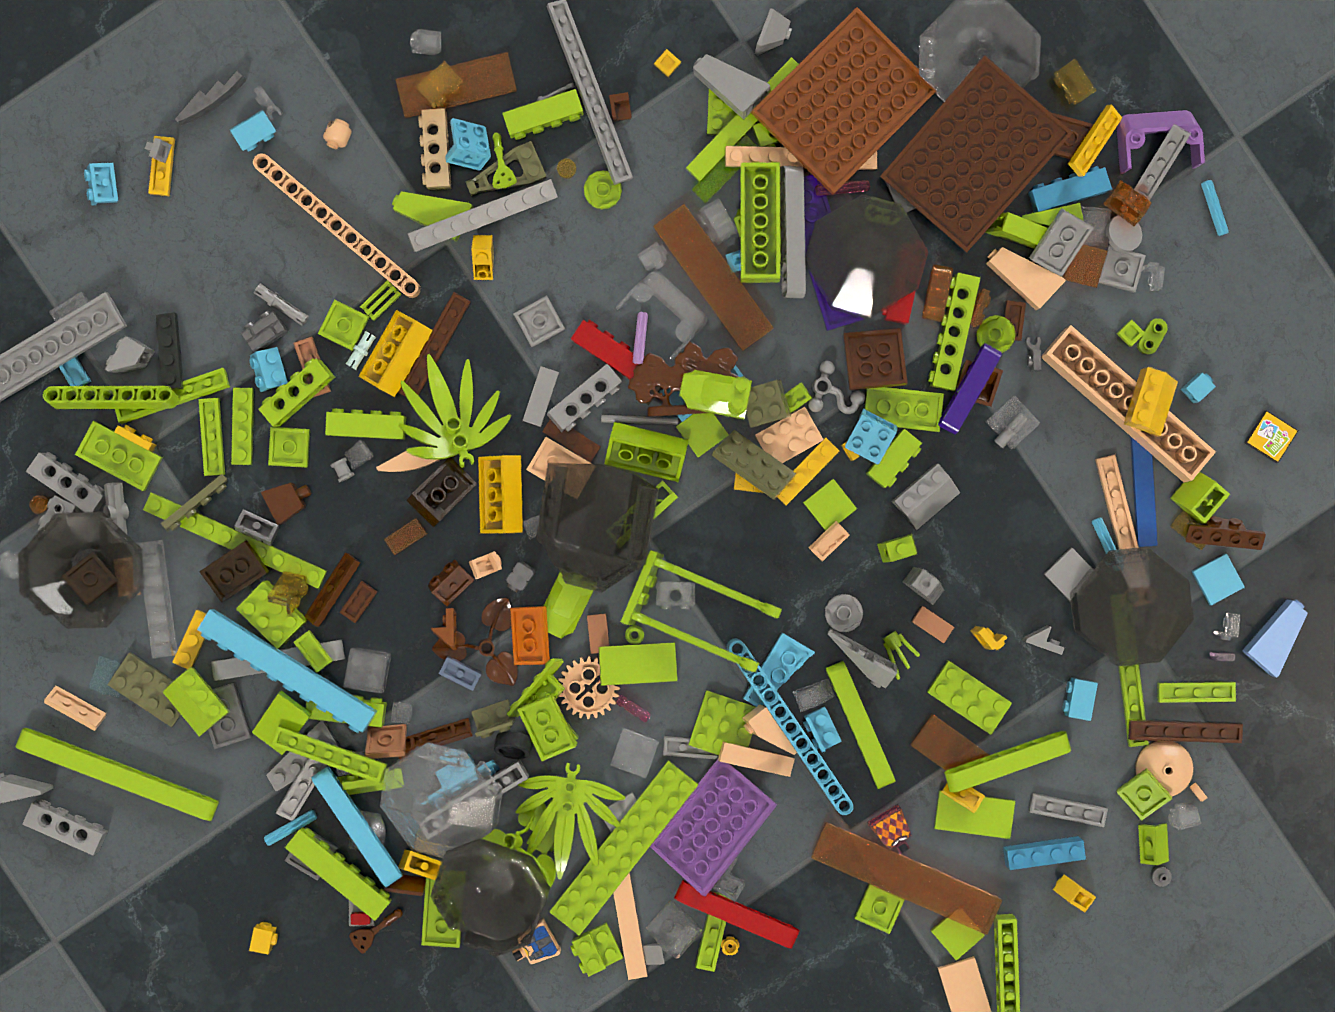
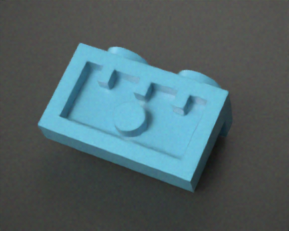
(101, 183)
(822, 729)

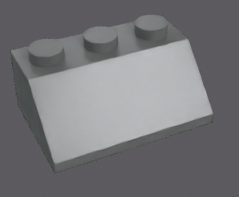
(926, 496)

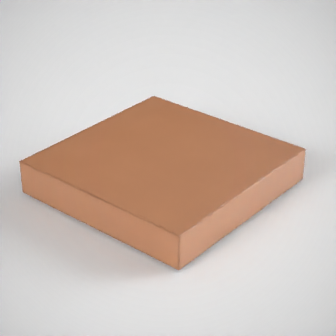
(386, 741)

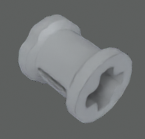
(342, 470)

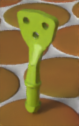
(502, 168)

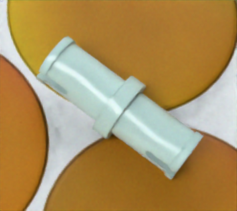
(360, 350)

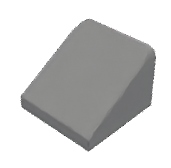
(653, 954)

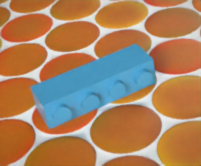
(1070, 190)
(1044, 853)

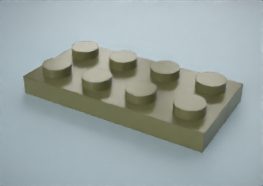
(754, 464)
(145, 688)

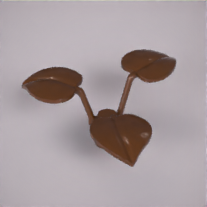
(501, 667)

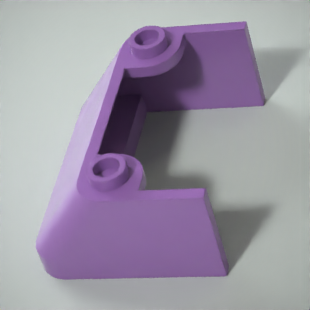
(1133, 128)

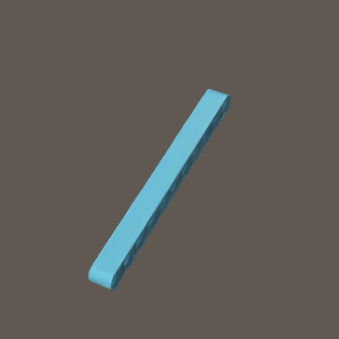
(795, 734)

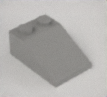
(17, 787)

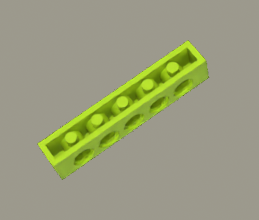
(969, 285)
(1006, 963)

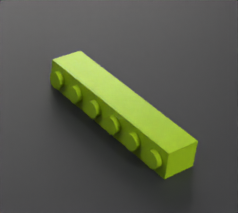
(338, 873)

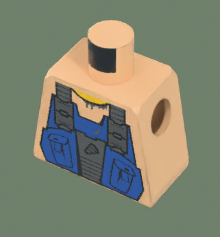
(541, 947)

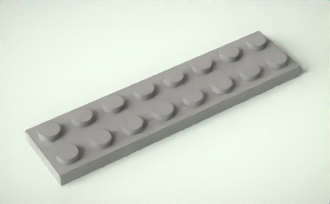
(58, 344)

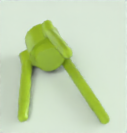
(893, 642)

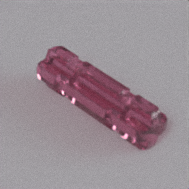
(633, 708)

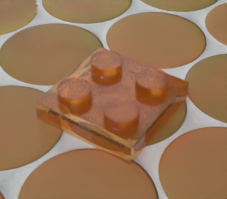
(1086, 266)

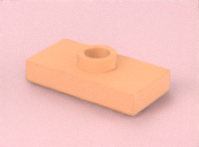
(829, 541)

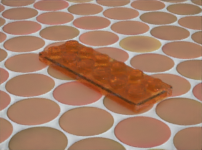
(479, 79)

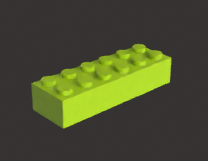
(760, 222)

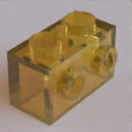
(439, 85)

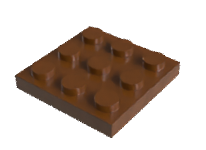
(875, 359)

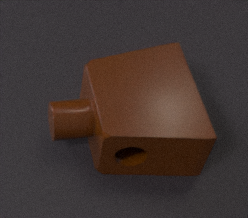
(285, 501)

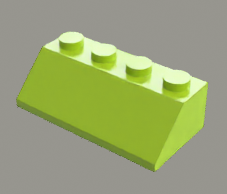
(646, 451)

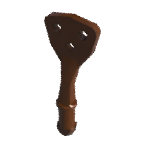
(370, 933)

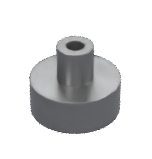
(1161, 876)

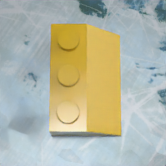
(1151, 401)

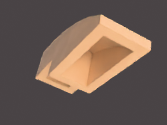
(405, 462)

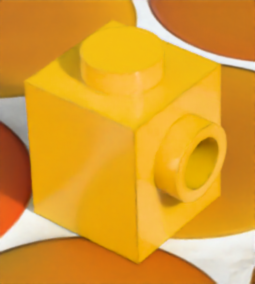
(263, 938)

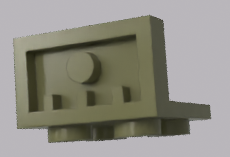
(493, 718)

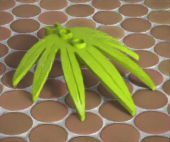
(455, 433)
(568, 799)

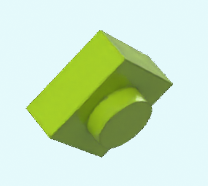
(1130, 333)

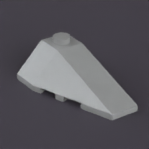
(874, 666)

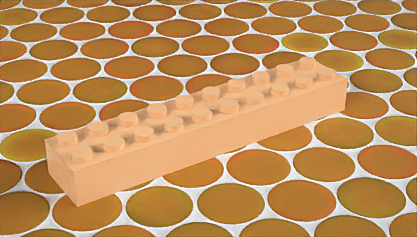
(1112, 392)

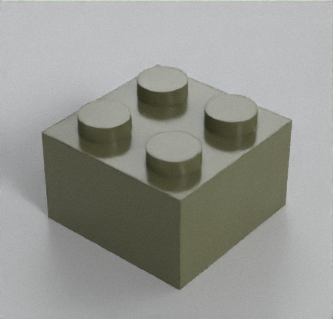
(767, 404)

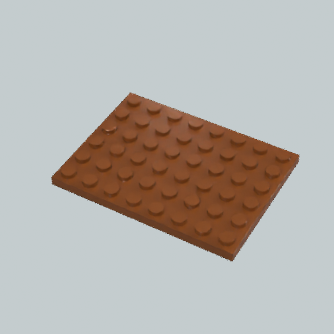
(843, 101)

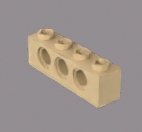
(436, 118)

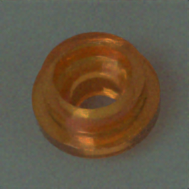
(38, 504)

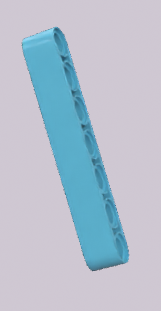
(356, 826)

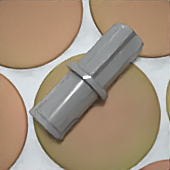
(1011, 430)

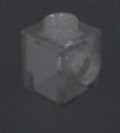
(426, 42)
(653, 257)
(1184, 816)

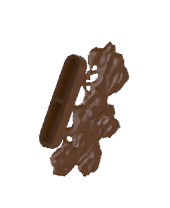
(656, 372)

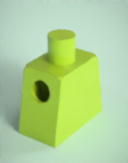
(897, 548)

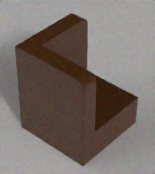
(620, 106)

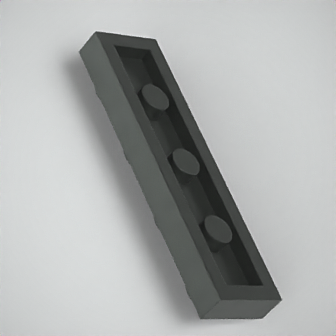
(169, 350)

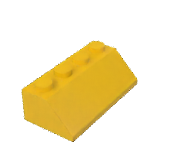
(395, 353)
(500, 494)

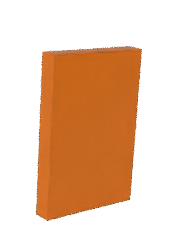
(530, 635)

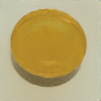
(566, 168)

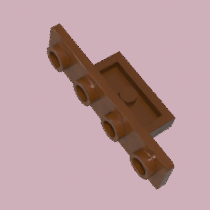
(1225, 533)

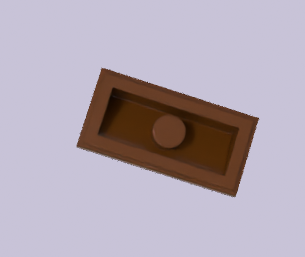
(408, 885)

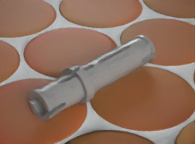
(285, 307)

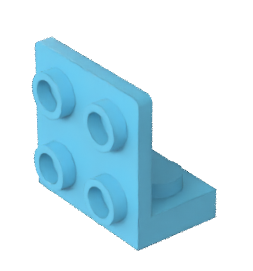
(470, 145)
(871, 436)

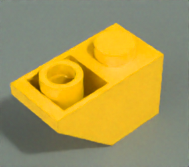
(482, 257)

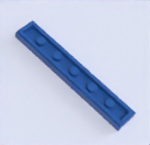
(1143, 495)

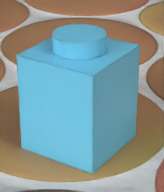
(1198, 387)

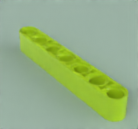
(102, 394)
(860, 724)
(1007, 761)

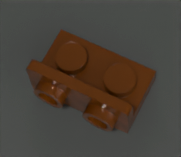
(450, 582)

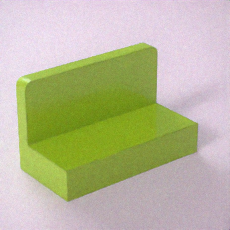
(1153, 844)

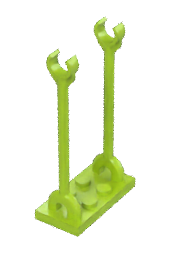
(640, 597)

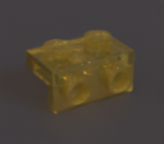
(1074, 82)
(288, 591)

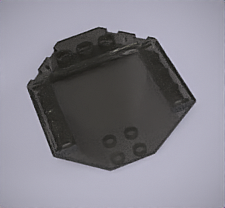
(596, 522)

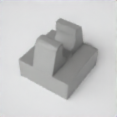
(158, 149)

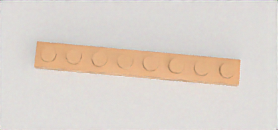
(741, 154)

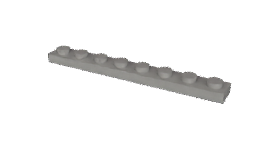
(482, 215)

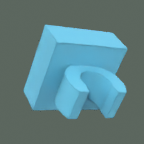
(734, 261)

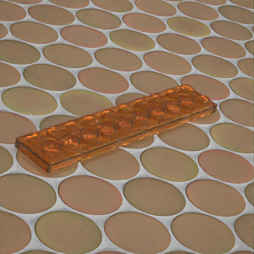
(906, 878)

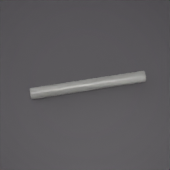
(639, 419)

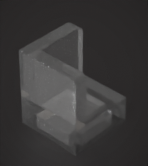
(359, 454)

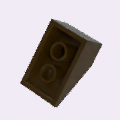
(441, 492)

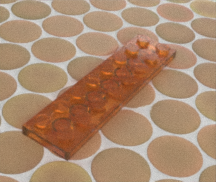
(713, 277)

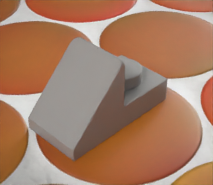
(1039, 639)

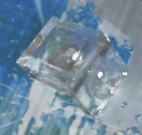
(1155, 279)
(1231, 626)

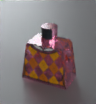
(892, 828)

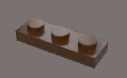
(573, 440)

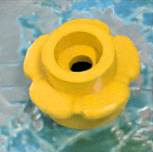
(729, 950)

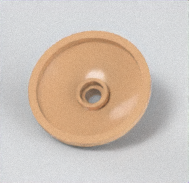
(1165, 754)

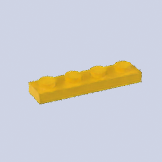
(1095, 140)
(808, 469)

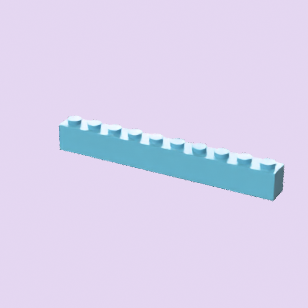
(286, 670)

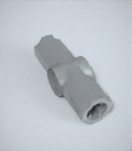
(115, 506)

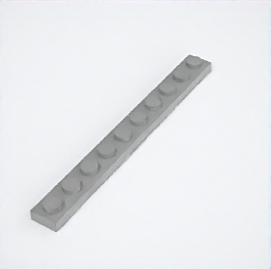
(589, 91)

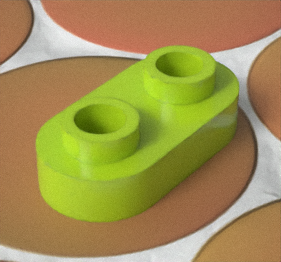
(1152, 336)

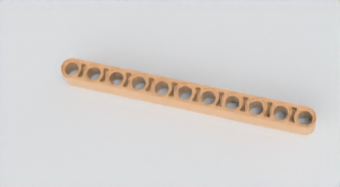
(329, 220)

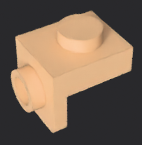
(485, 565)

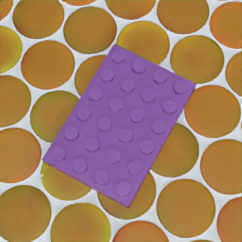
(713, 826)

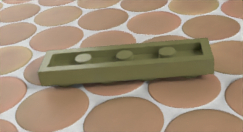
(201, 498)

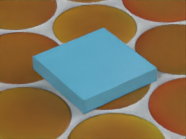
(1218, 579)

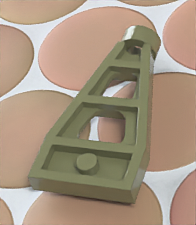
(530, 165)

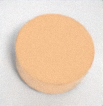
(1198, 792)

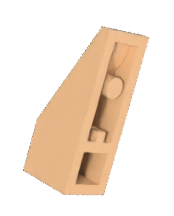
(762, 724)

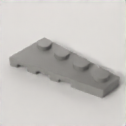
(291, 764)

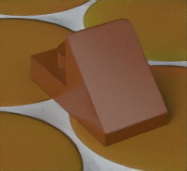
(449, 633)

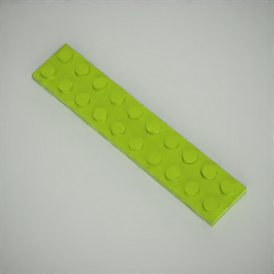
(624, 847)

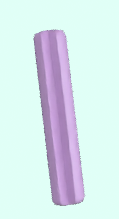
(640, 338)

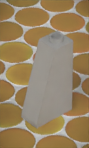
(734, 87)
(924, 584)

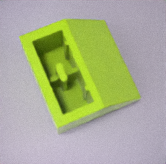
(1200, 497)

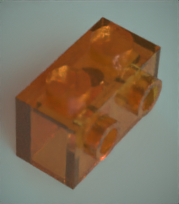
(1127, 203)

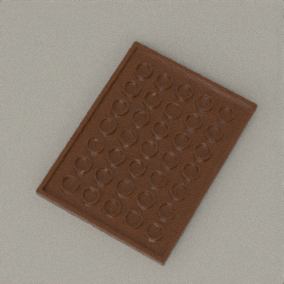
(976, 154)

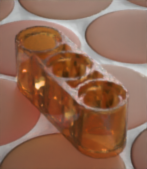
(937, 293)

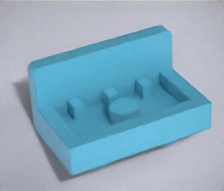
(268, 369)

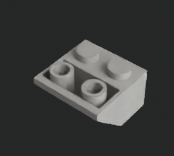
(129, 356)

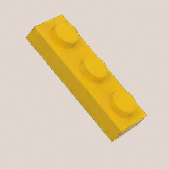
(162, 172)
(191, 643)

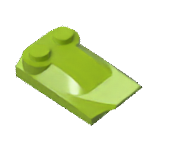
(716, 393)
(565, 607)

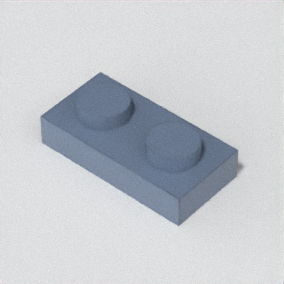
(460, 673)

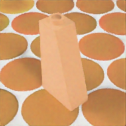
(1025, 277)

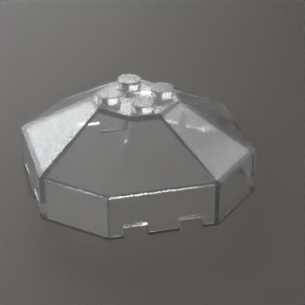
(969, 33)
(440, 798)

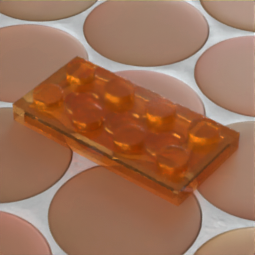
(945, 745)

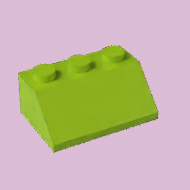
(196, 701)

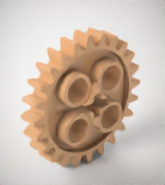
(576, 675)

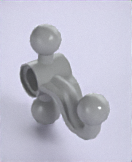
(816, 404)

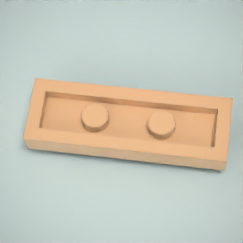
(75, 708)

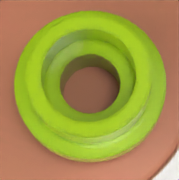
(634, 640)

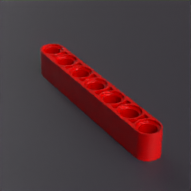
(738, 915)

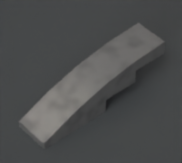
(203, 104)

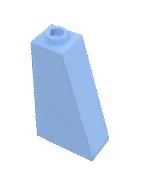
(1276, 637)

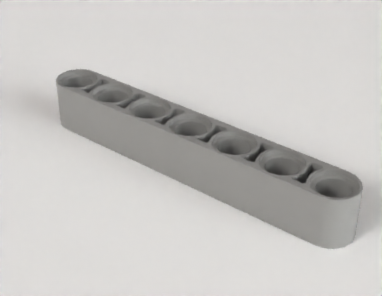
(792, 232)
(234, 667)

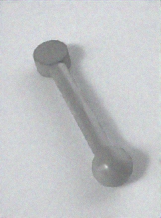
(567, 87)

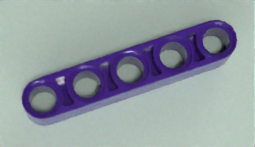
(969, 388)

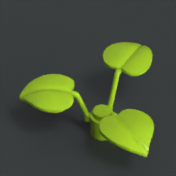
(515, 841)

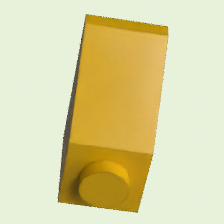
(419, 864)
(1074, 893)

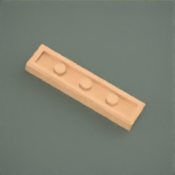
(756, 759)

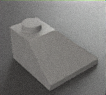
(774, 32)

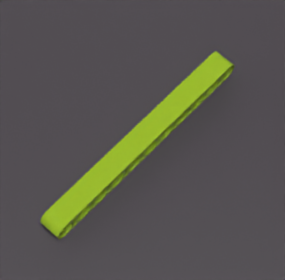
(117, 774)

